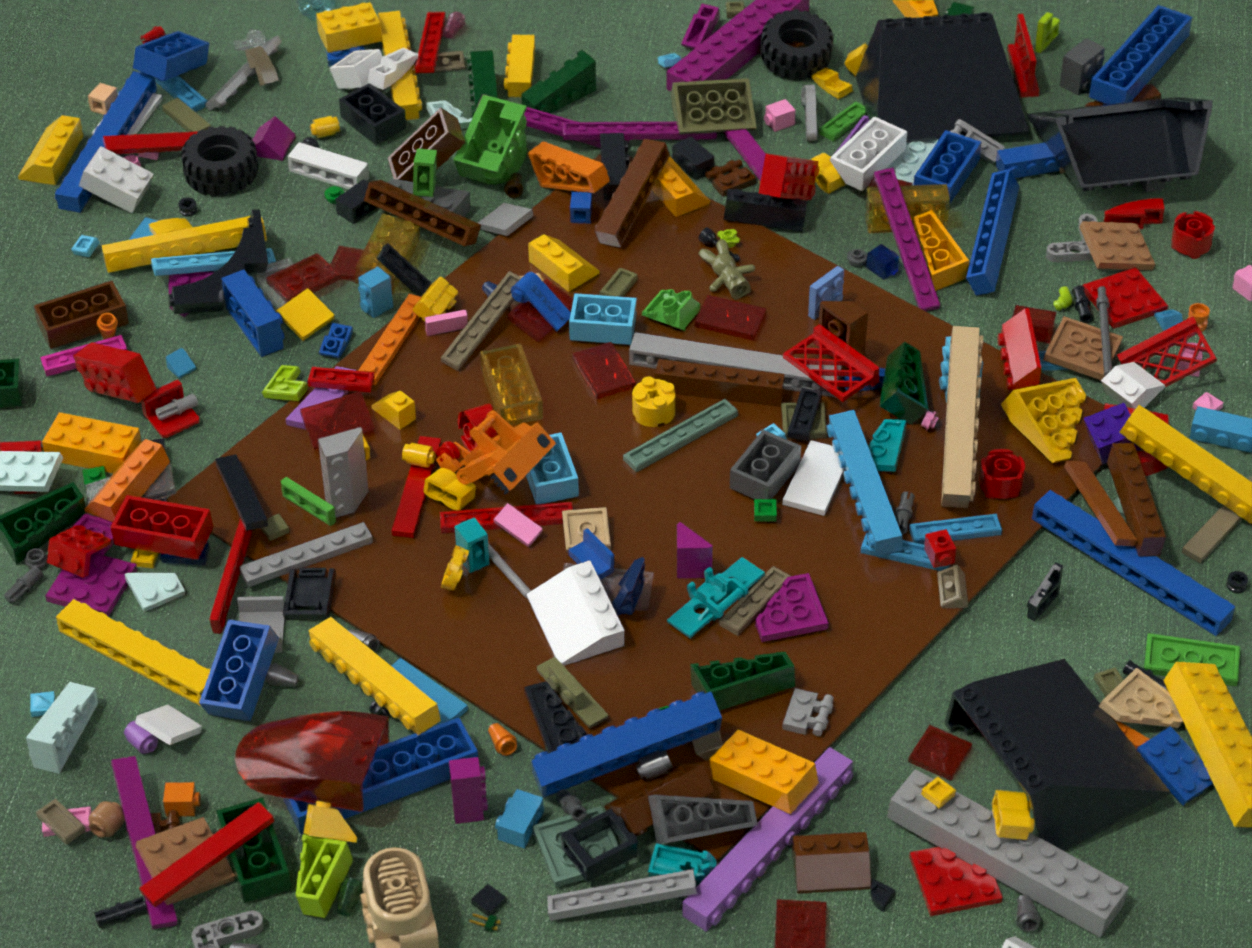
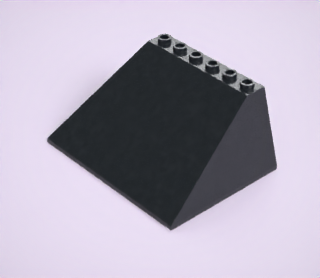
(938, 71)
(1127, 140)
(1059, 749)

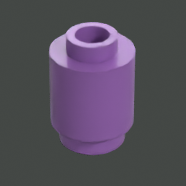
(140, 738)

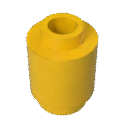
(325, 126)
(418, 455)

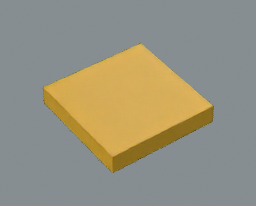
(305, 314)

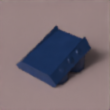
(630, 588)

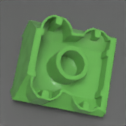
(673, 308)

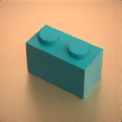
(473, 537)

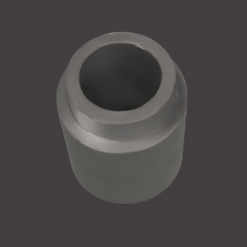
(654, 765)

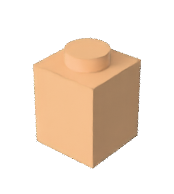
(101, 98)

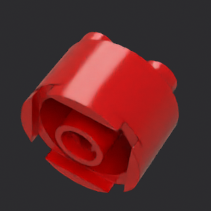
(1192, 234)
(473, 418)
(1001, 474)

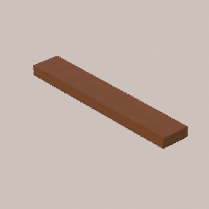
(1100, 503)

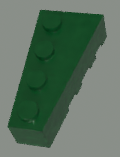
(40, 520)

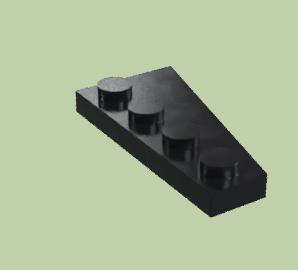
(552, 718)

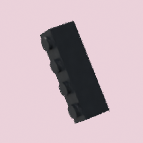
(615, 160)
(765, 210)

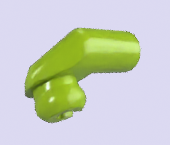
(1065, 299)

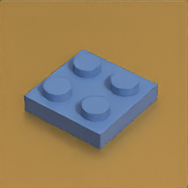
(826, 289)

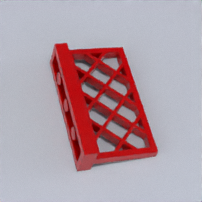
(1023, 60)
(1163, 342)
(842, 354)

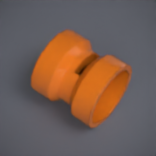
(1200, 313)

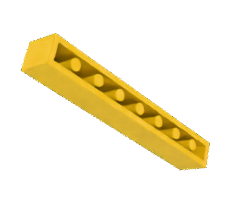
(394, 37)
(176, 243)
(1190, 461)
(133, 650)
(374, 676)

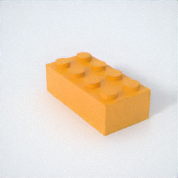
(91, 441)
(764, 771)

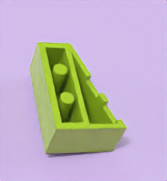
(321, 873)

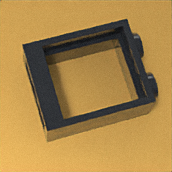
(607, 861)

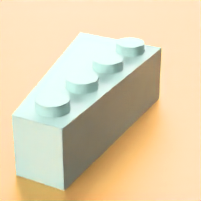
(61, 727)

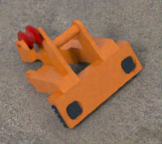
(506, 455)

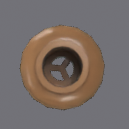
(106, 819)

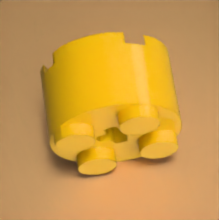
(653, 402)

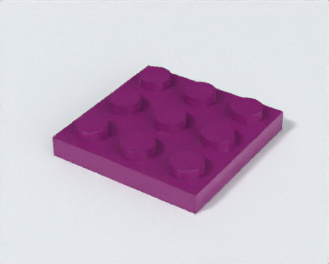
(98, 590)

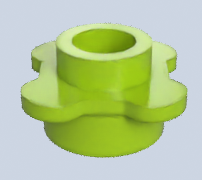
(729, 236)

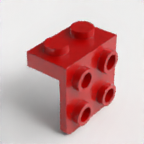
(162, 397)
(73, 549)

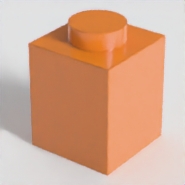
(181, 798)

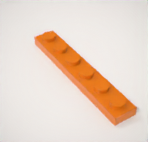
(392, 339)

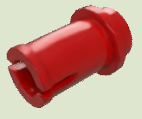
(156, 33)

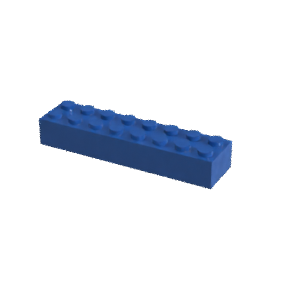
(1140, 56)
(626, 743)
(404, 768)

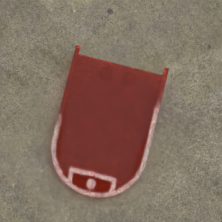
(313, 756)

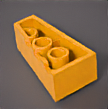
(941, 253)

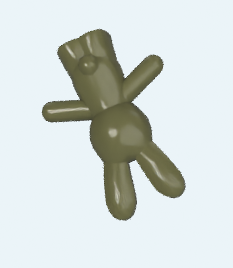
(726, 269)

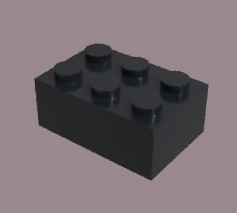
(372, 113)

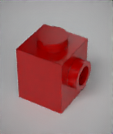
(940, 548)

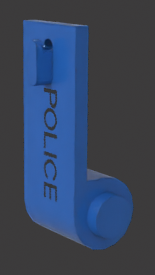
(532, 288)

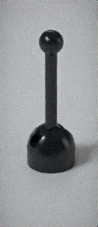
(708, 237)

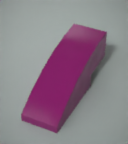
(701, 26)

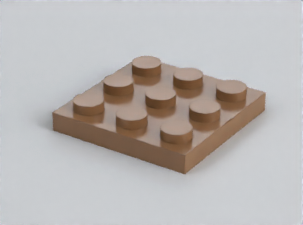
(1117, 245)
(1080, 348)
(170, 845)

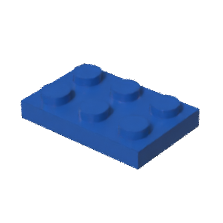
(1176, 765)

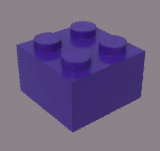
(1104, 429)

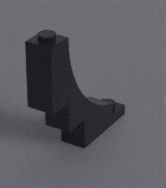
(208, 293)

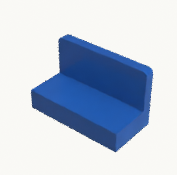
(595, 551)

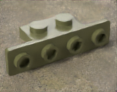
(572, 692)

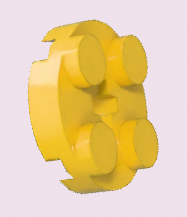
(454, 568)

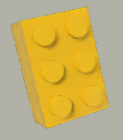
(349, 27)

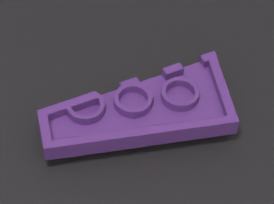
(317, 396)

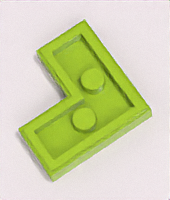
(1046, 31)
(284, 386)

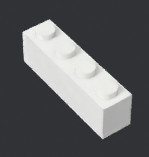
(327, 166)

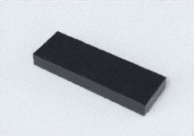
(403, 270)
(804, 414)

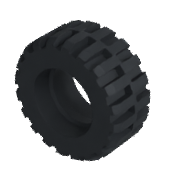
(793, 61)
(219, 177)

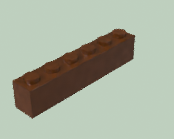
(632, 192)
(422, 212)
(722, 382)
(1136, 499)

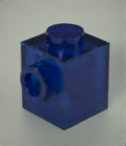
(882, 261)

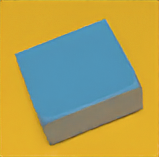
(1168, 318)
(180, 363)

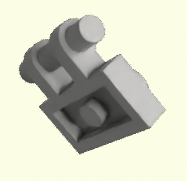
(800, 712)

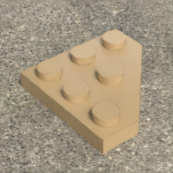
(1141, 702)

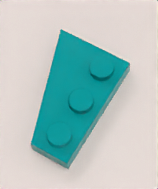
(887, 444)

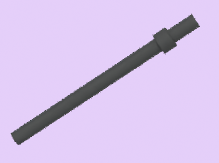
(1103, 304)

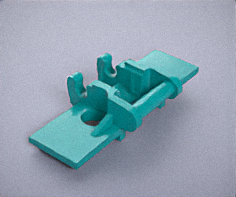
(713, 596)

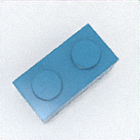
(375, 292)
(519, 816)

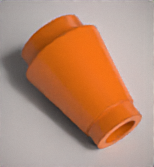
(107, 325)
(502, 739)

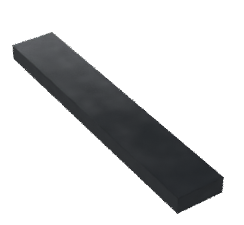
(241, 492)

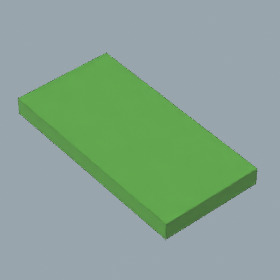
(1166, 650)

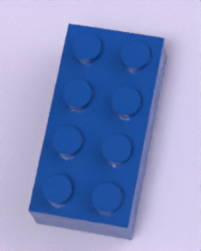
(170, 55)
(949, 162)
(253, 313)
(239, 670)

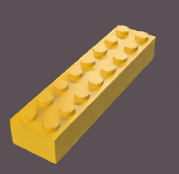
(1216, 733)

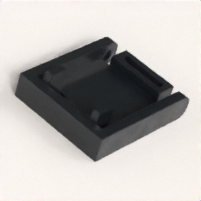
(309, 591)

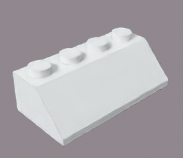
(869, 151)

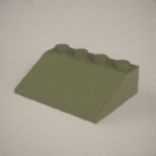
(713, 106)

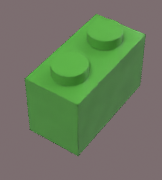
(424, 172)

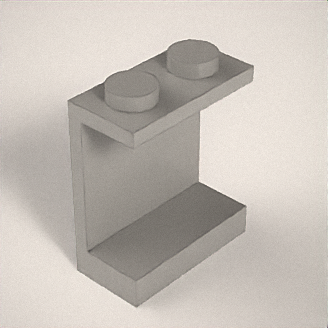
(264, 611)

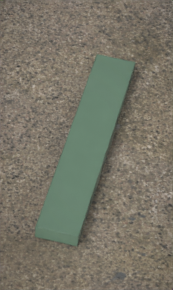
(680, 435)

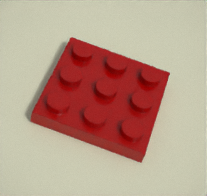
(1129, 297)
(952, 883)

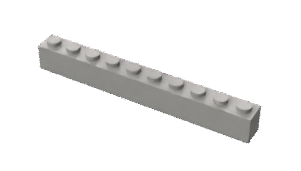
(647, 349)

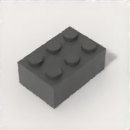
(765, 466)

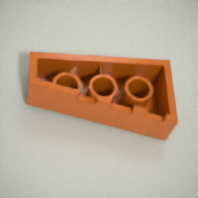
(567, 170)

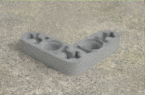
(808, 99)
(1061, 247)
(216, 938)

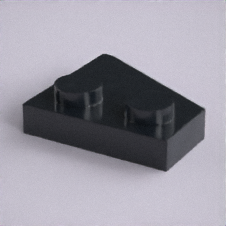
(1046, 593)

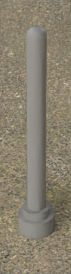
(508, 572)

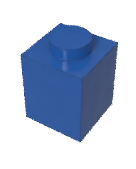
(581, 207)

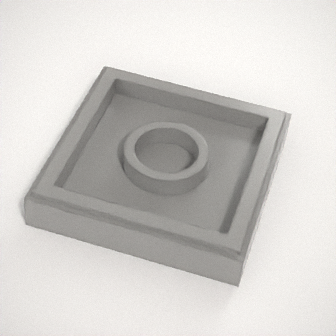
(505, 219)

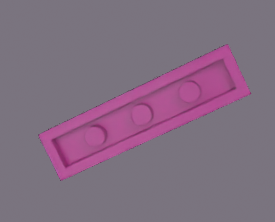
(64, 360)

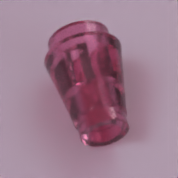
(454, 24)

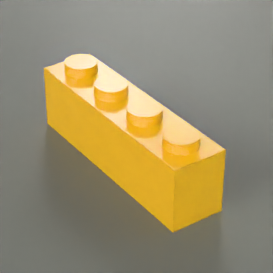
(521, 64)

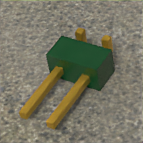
(490, 924)

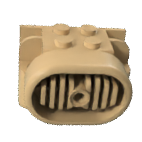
(397, 901)

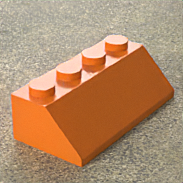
(131, 479)

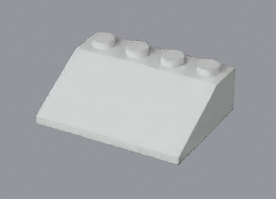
(576, 614)

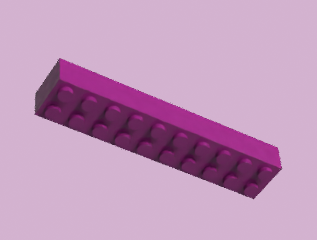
(731, 44)

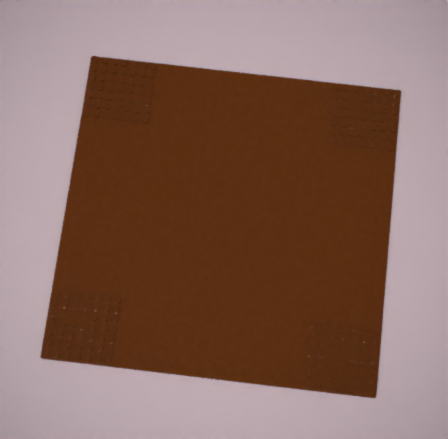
(485, 633)

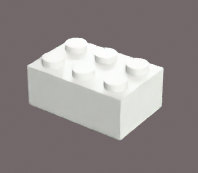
(116, 179)

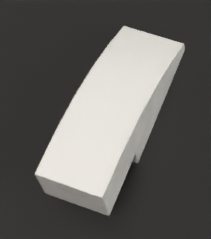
(391, 68)

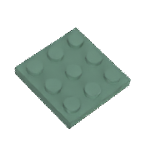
(549, 842)

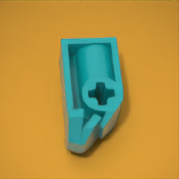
(673, 859)

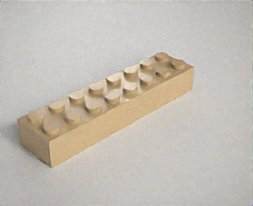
(961, 417)

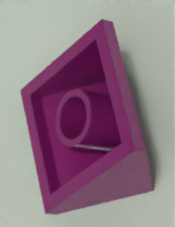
(273, 139)
(693, 553)

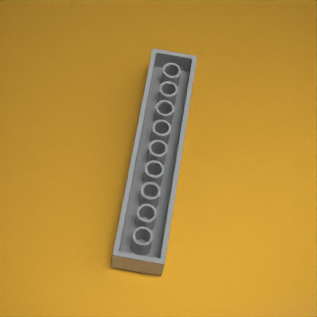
(1025, 865)

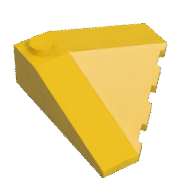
(1047, 415)

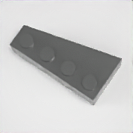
(450, 199)
(689, 817)

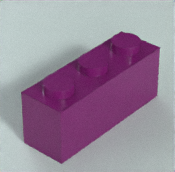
(468, 790)

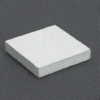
(168, 724)

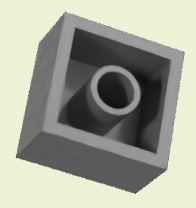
(1081, 66)

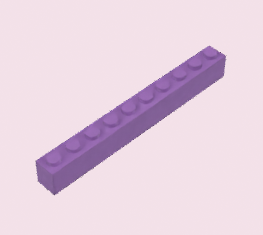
(763, 845)

